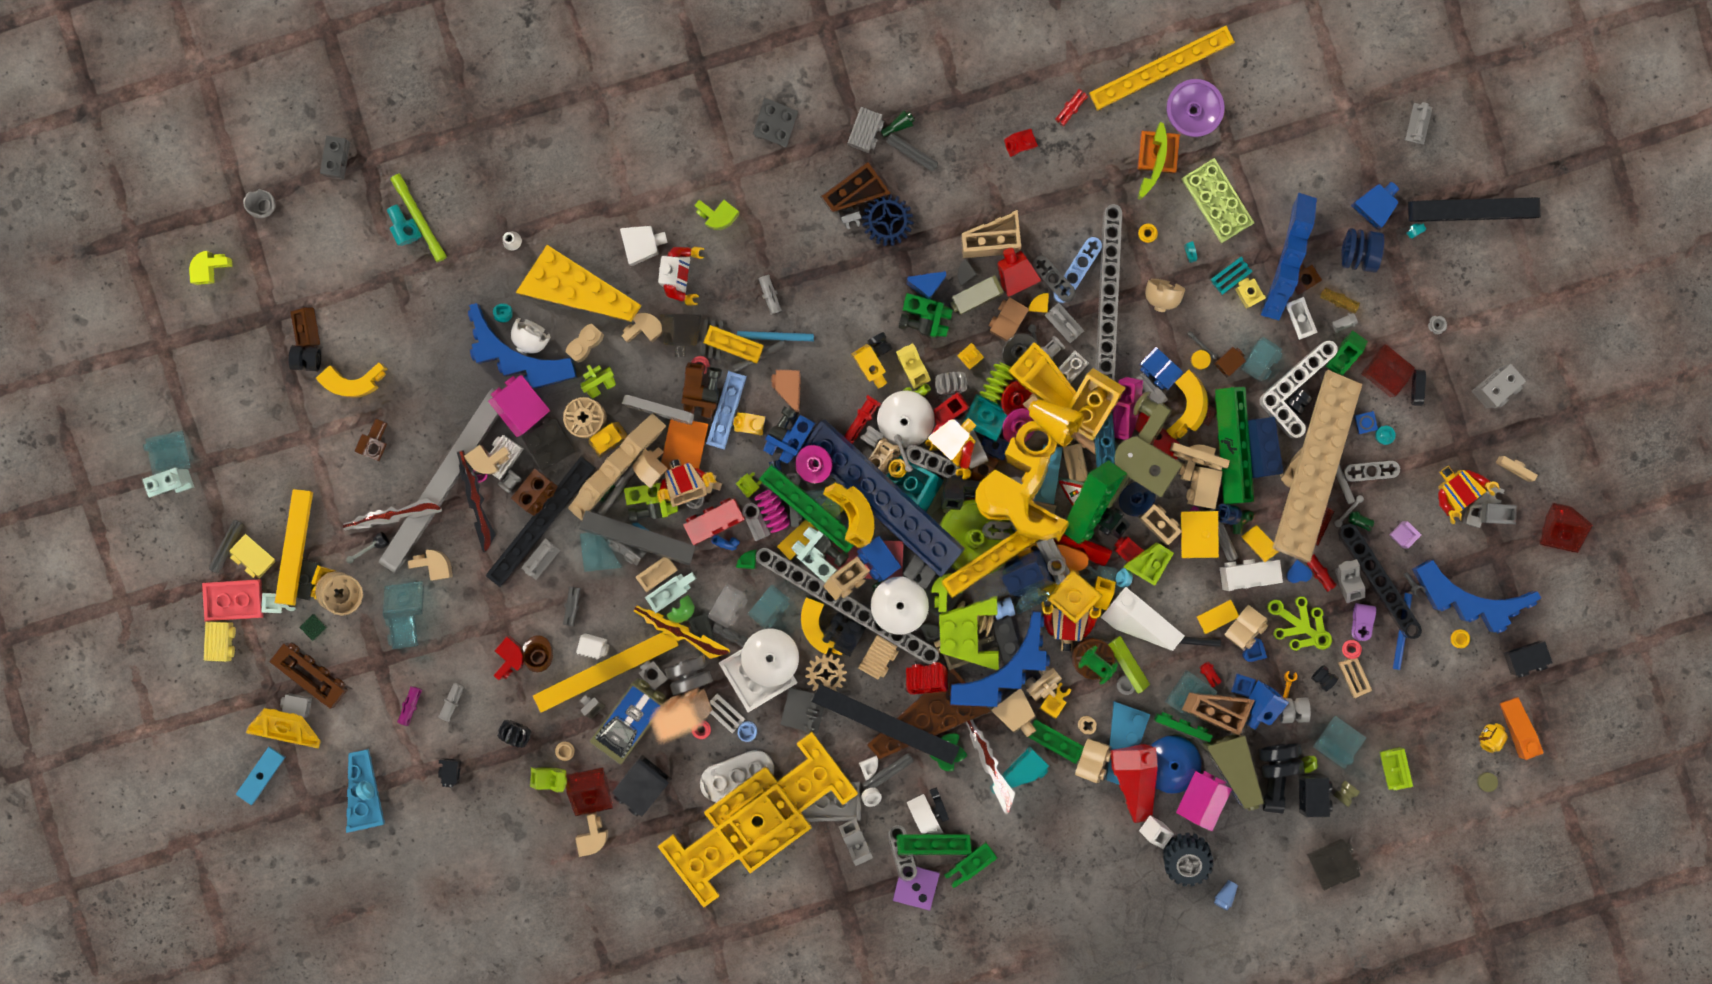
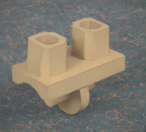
(1044, 685)

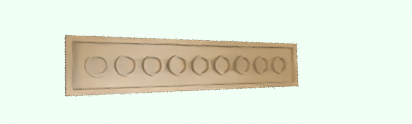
(1317, 466)

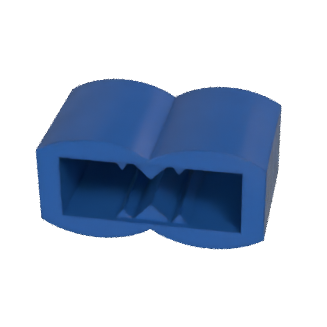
(1161, 369)

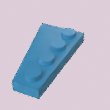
(1126, 731)
(367, 812)

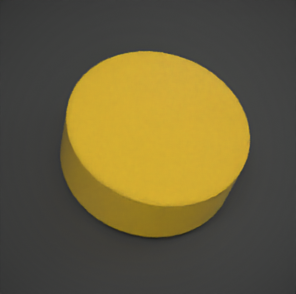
(1200, 359)

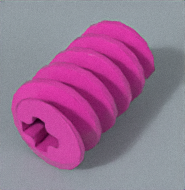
(774, 510)

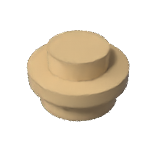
(565, 751)

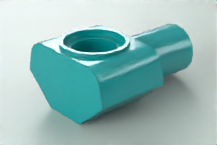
(402, 230)

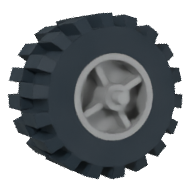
(1188, 859)

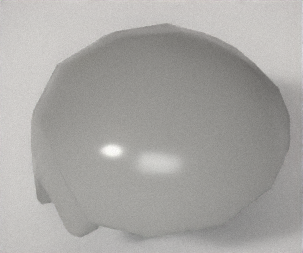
(259, 203)

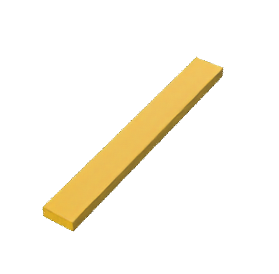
(1161, 68)
(604, 671)

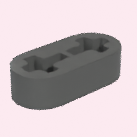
(1000, 526)

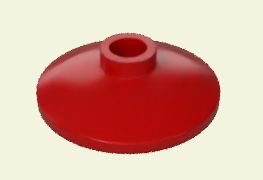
(1014, 397)

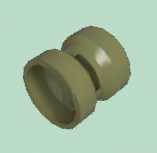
(1346, 793)

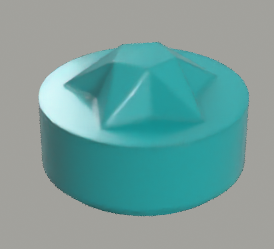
(1416, 229)
(502, 312)
(1385, 435)

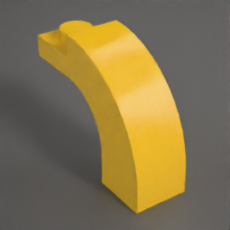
(339, 385)
(1196, 405)
(858, 512)
(810, 624)

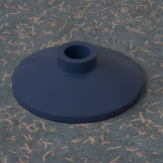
(1131, 495)

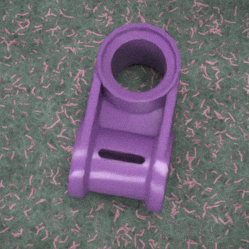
(1363, 619)

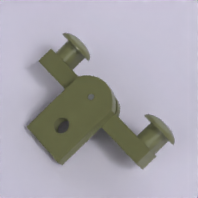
(1139, 455)

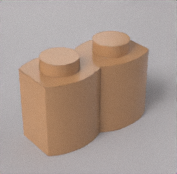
(1008, 320)

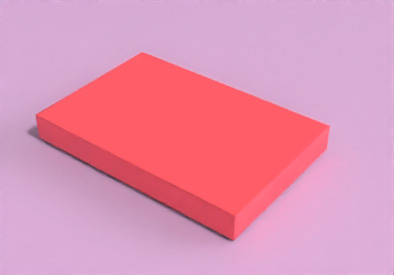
(232, 600)

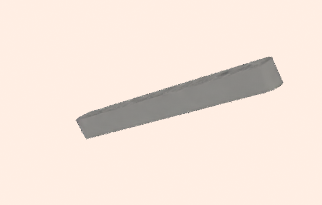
(1104, 299)
(440, 485)
(853, 613)

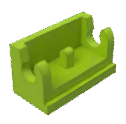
(1396, 769)

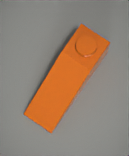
(1521, 729)

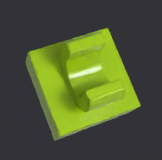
(748, 485)

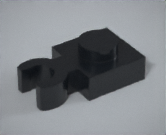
(939, 810)

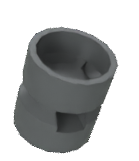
(920, 571)

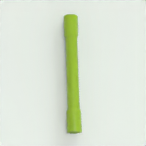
(403, 191)

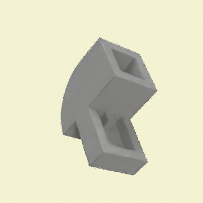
(1349, 581)
(856, 842)

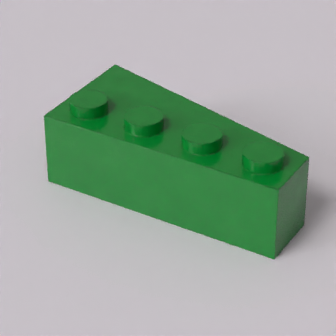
(1093, 500)

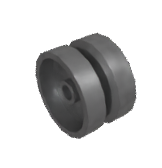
(688, 674)

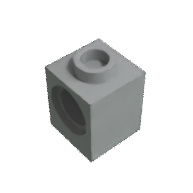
(654, 683)
(296, 704)

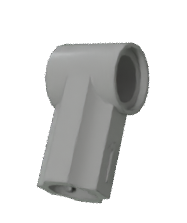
(1156, 394)
(756, 523)

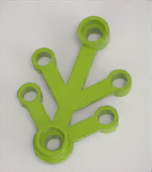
(1302, 625)

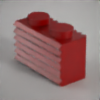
(926, 679)

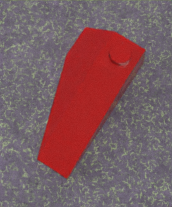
(1137, 776)

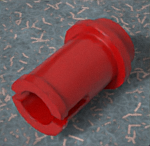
(1210, 674)

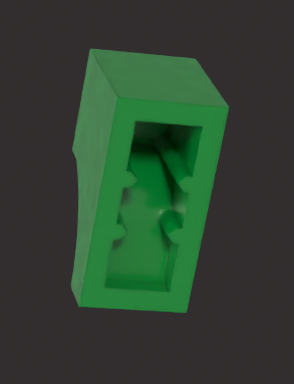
(1347, 353)

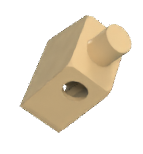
(1016, 713)

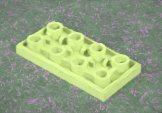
(1217, 200)

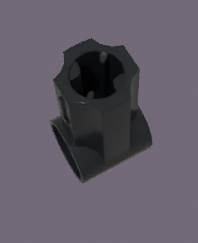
(1274, 798)

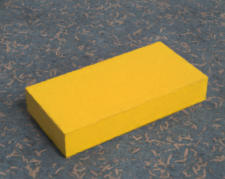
(1260, 543)
(1217, 616)

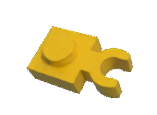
(1054, 705)

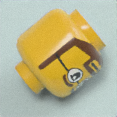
(1493, 737)

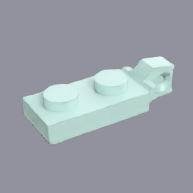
(669, 591)

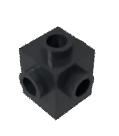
(1113, 523)

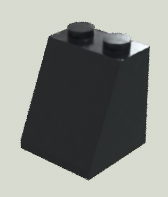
(641, 786)

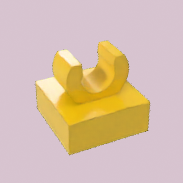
(970, 356)

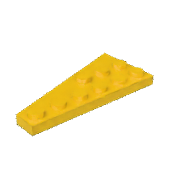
(569, 284)

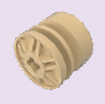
(595, 423)
(348, 587)

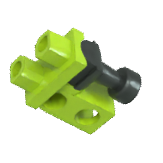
(654, 509)

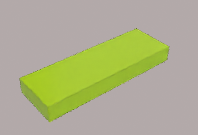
(1129, 664)

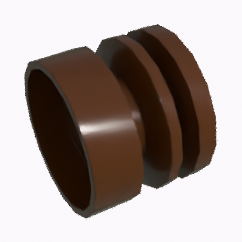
(1103, 650)

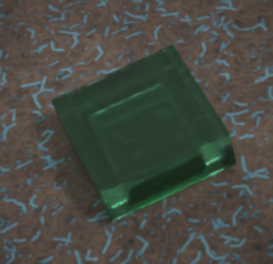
(313, 627)

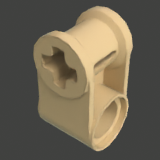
(883, 455)

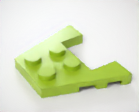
(960, 633)

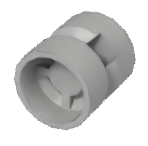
(1296, 710)

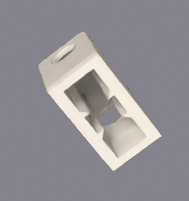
(641, 243)

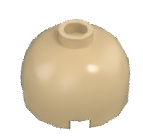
(1163, 295)

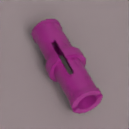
(409, 706)

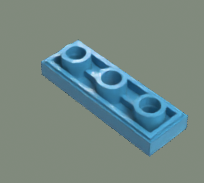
(1102, 451)
(254, 784)

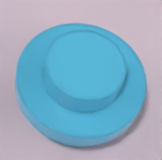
(1124, 578)
(365, 790)

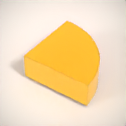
(1039, 303)

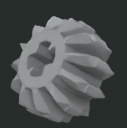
(951, 383)

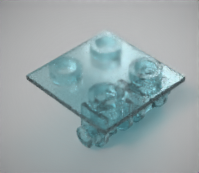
(167, 452)
(1339, 742)

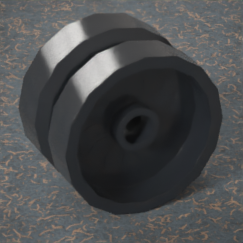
(1281, 760)

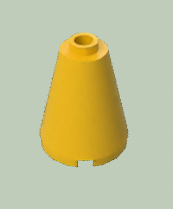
(1056, 420)

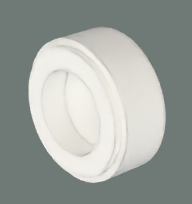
(871, 797)

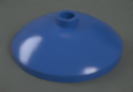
(1185, 754)

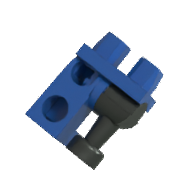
(788, 440)

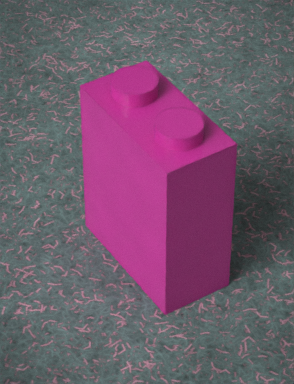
(518, 405)
(1204, 800)

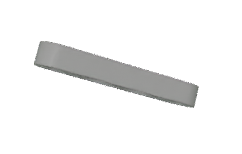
(658, 409)

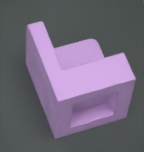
(1405, 534)

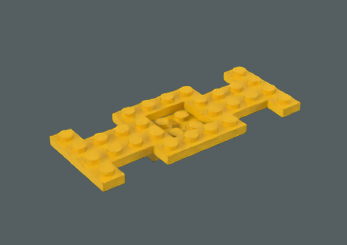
(778, 806)

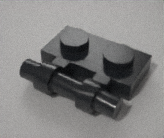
(850, 634)

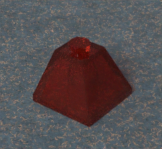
(1564, 528)

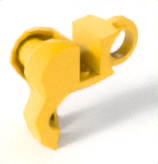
(1006, 499)

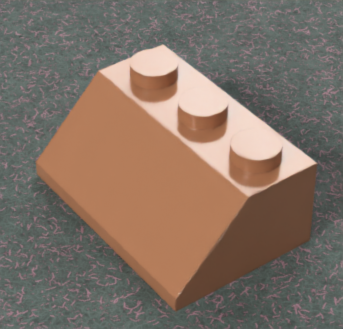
(788, 387)

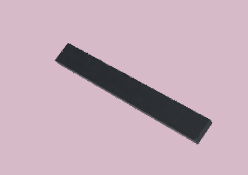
(540, 522)
(885, 724)

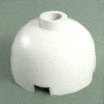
(528, 336)

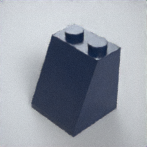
(1027, 573)

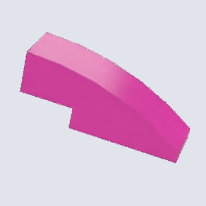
(1123, 412)

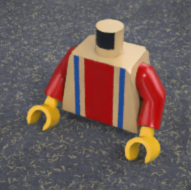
(684, 483)
(1063, 628)

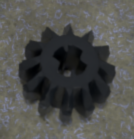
(514, 733)

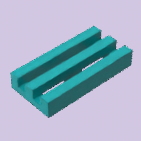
(1244, 266)

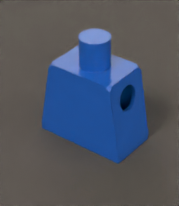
(1377, 204)
(1267, 705)

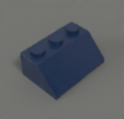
(1264, 448)

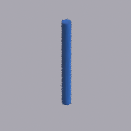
(1401, 639)

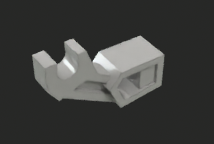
(1485, 498)

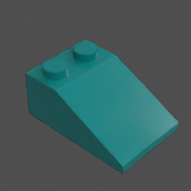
(918, 485)
(1024, 769)

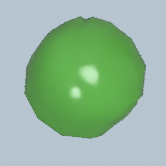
(684, 612)

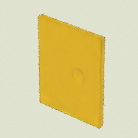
(1199, 534)

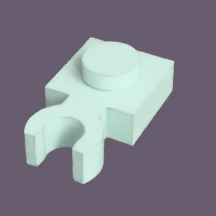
(270, 606)

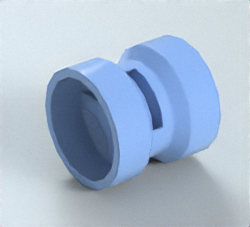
(1005, 608)
(747, 731)

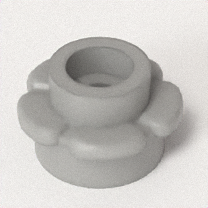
(1442, 324)

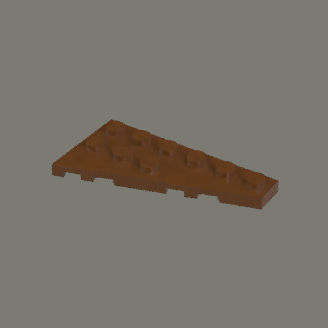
(931, 714)

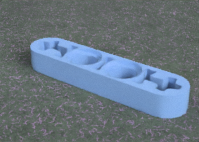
(1076, 269)

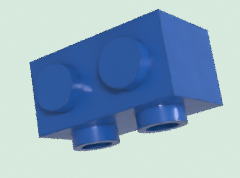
(878, 559)

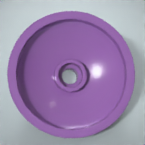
(1202, 97)

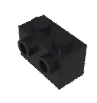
(1528, 658)

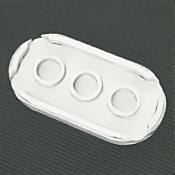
(730, 773)

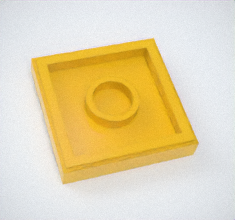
(1074, 596)

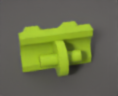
(590, 384)

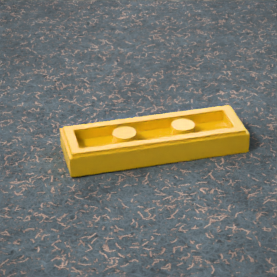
(733, 344)

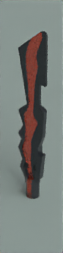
(475, 499)

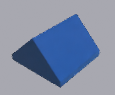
(926, 284)

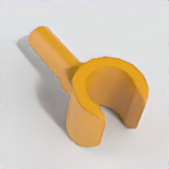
(1288, 683)

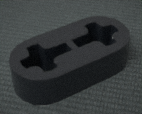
(1418, 387)

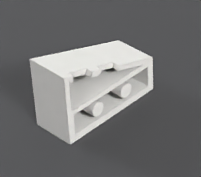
(1250, 574)

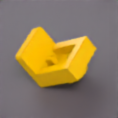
(749, 423)

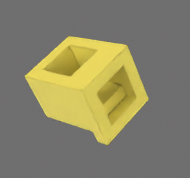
(1247, 299)

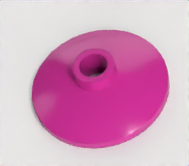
(1018, 417)
(807, 468)

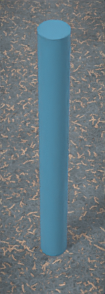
(776, 336)

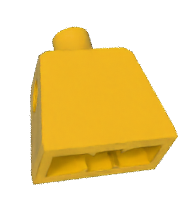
(865, 358)
(607, 438)

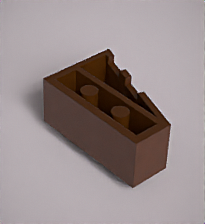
(854, 189)

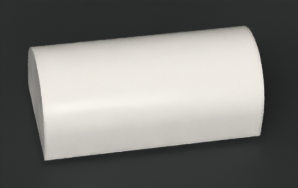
(1301, 318)

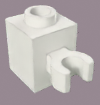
(1156, 832)

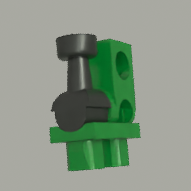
(930, 315)

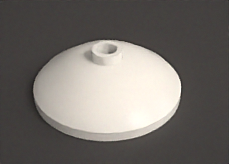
(908, 406)
(885, 601)
(773, 643)

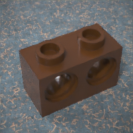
(531, 488)

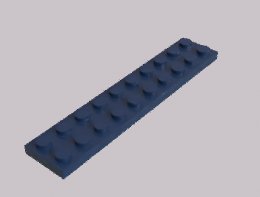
(887, 500)

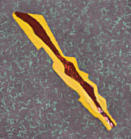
(679, 632)

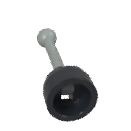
(379, 541)

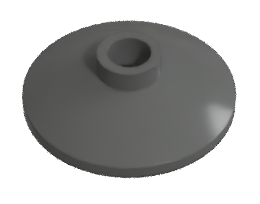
(1009, 351)

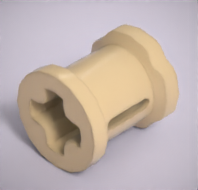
(1093, 725)

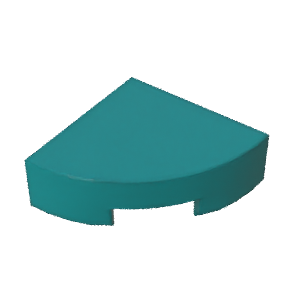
(1191, 251)

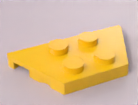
(283, 727)

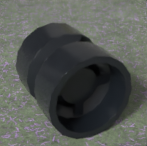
(304, 358)

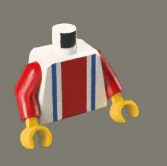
(674, 273)

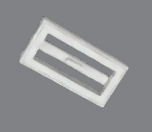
(723, 722)

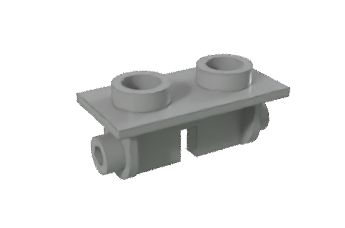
(1419, 123)
(1064, 323)
(630, 553)
(540, 559)

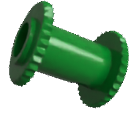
(1096, 663)

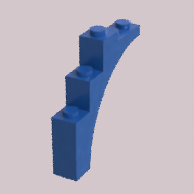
(1292, 256)
(490, 348)
(1443, 592)
(1028, 657)

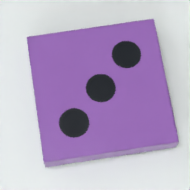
(918, 891)

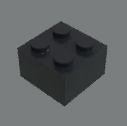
(1314, 795)

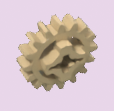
(825, 665)

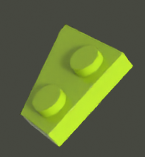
(1150, 563)

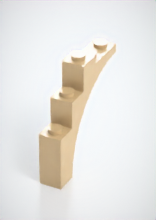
(616, 465)

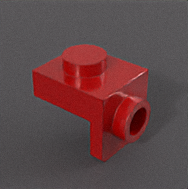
(1020, 142)
(1127, 548)

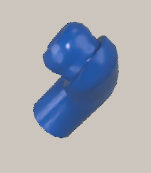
(723, 543)

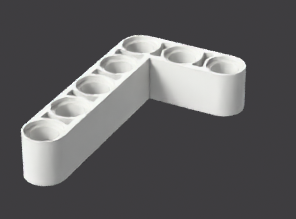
(1293, 384)

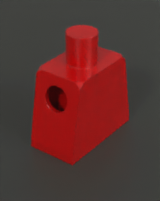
(1016, 272)

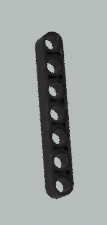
(1474, 209)
(1388, 586)

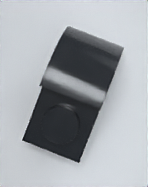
(956, 490)

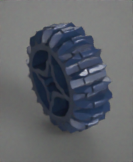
(896, 218)

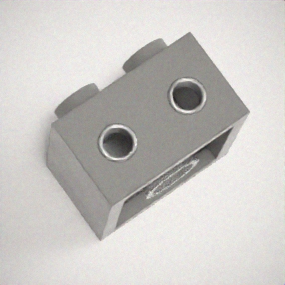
(1499, 386)

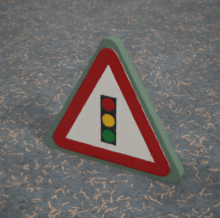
(1070, 488)

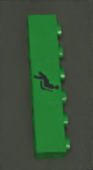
(1234, 444)

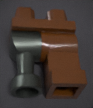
(697, 394)

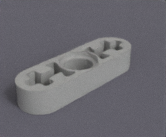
(1385, 464)

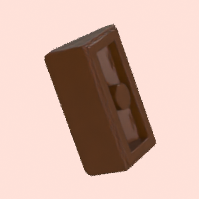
(305, 327)

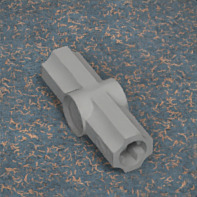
(1051, 553)

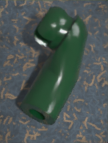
(1247, 516)

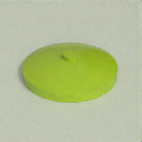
(966, 528)

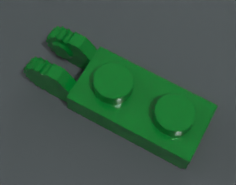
(972, 864)

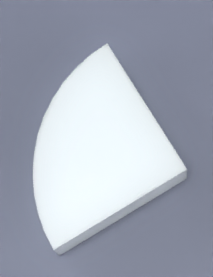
(869, 767)

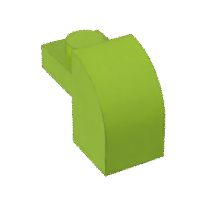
(720, 218)
(941, 599)
(548, 779)

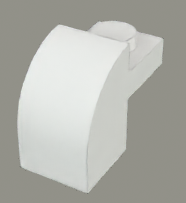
(924, 816)

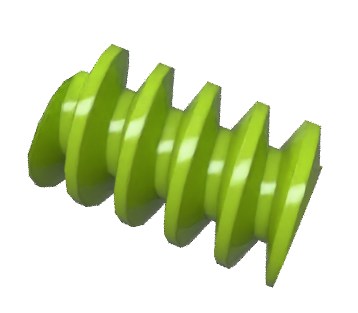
(997, 382)

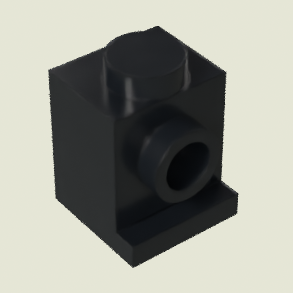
(449, 771)

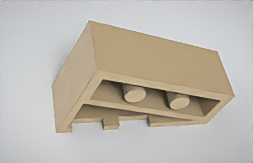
(992, 237)

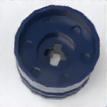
(1367, 250)

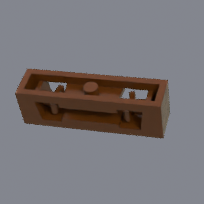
(321, 673)

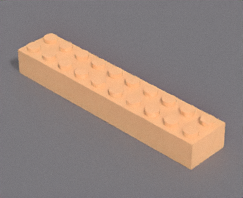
(681, 713)

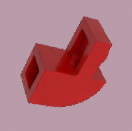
(950, 408)
(512, 653)

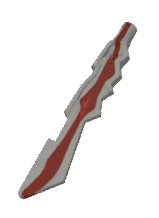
(391, 515)
(990, 764)

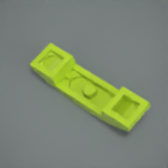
(1159, 139)

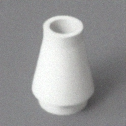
(515, 243)

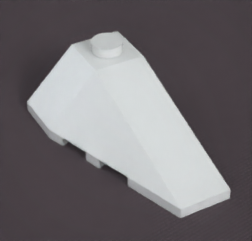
(1138, 619)

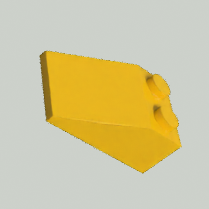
(1095, 401)

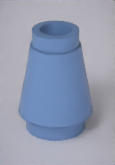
(1226, 895)

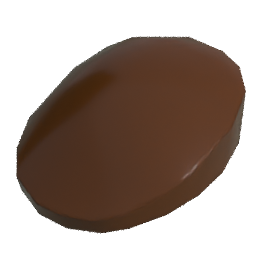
(537, 653)

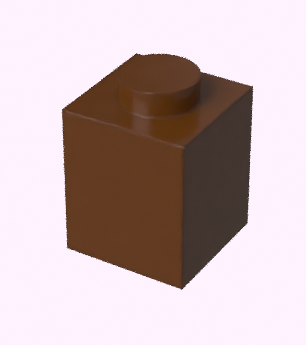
(1230, 361)

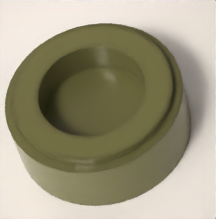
(1487, 782)

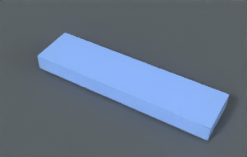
(726, 410)

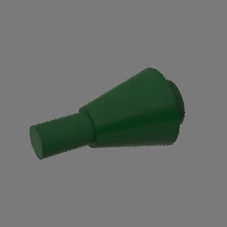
(903, 121)

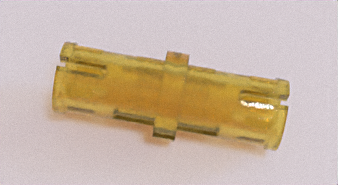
(1340, 300)

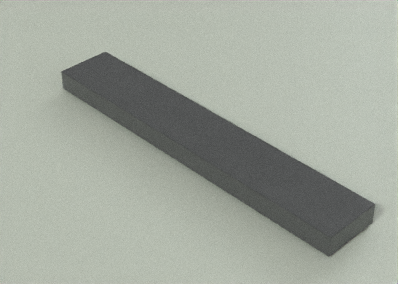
(637, 537)

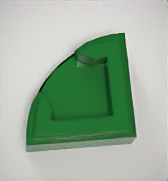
(747, 560)

